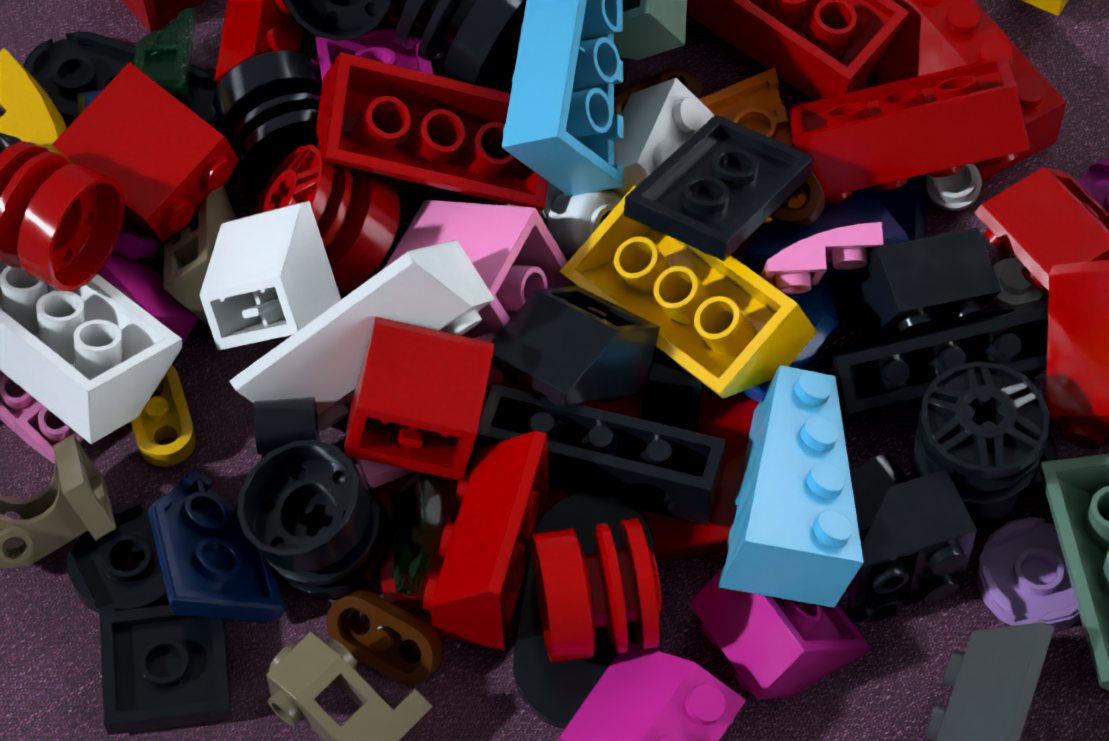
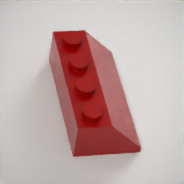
(960, 33)
(812, 44)
(912, 128)
(422, 131)

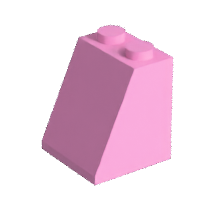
(504, 245)

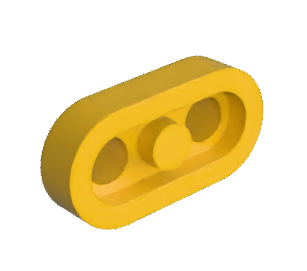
(165, 418)

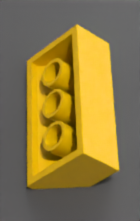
(711, 312)

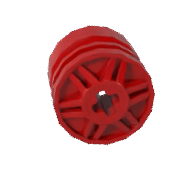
(350, 208)
(56, 216)
(596, 590)

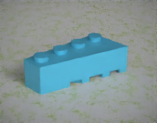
(564, 94)
(796, 500)

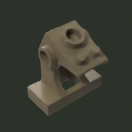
(60, 512)
(309, 667)

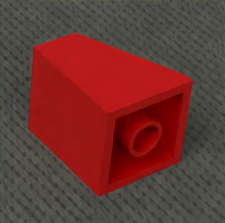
(152, 149)
(1079, 352)

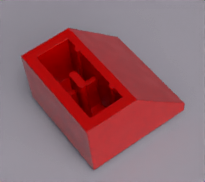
(258, 28)
(1046, 224)
(418, 399)

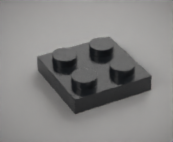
(163, 669)

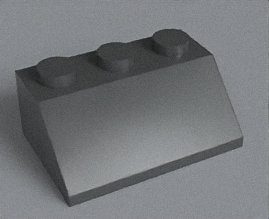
(991, 684)

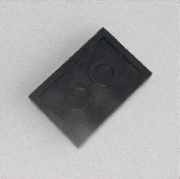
(718, 187)

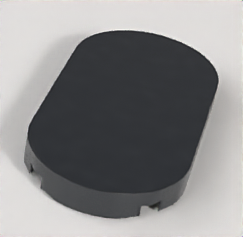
(91, 62)
(560, 688)

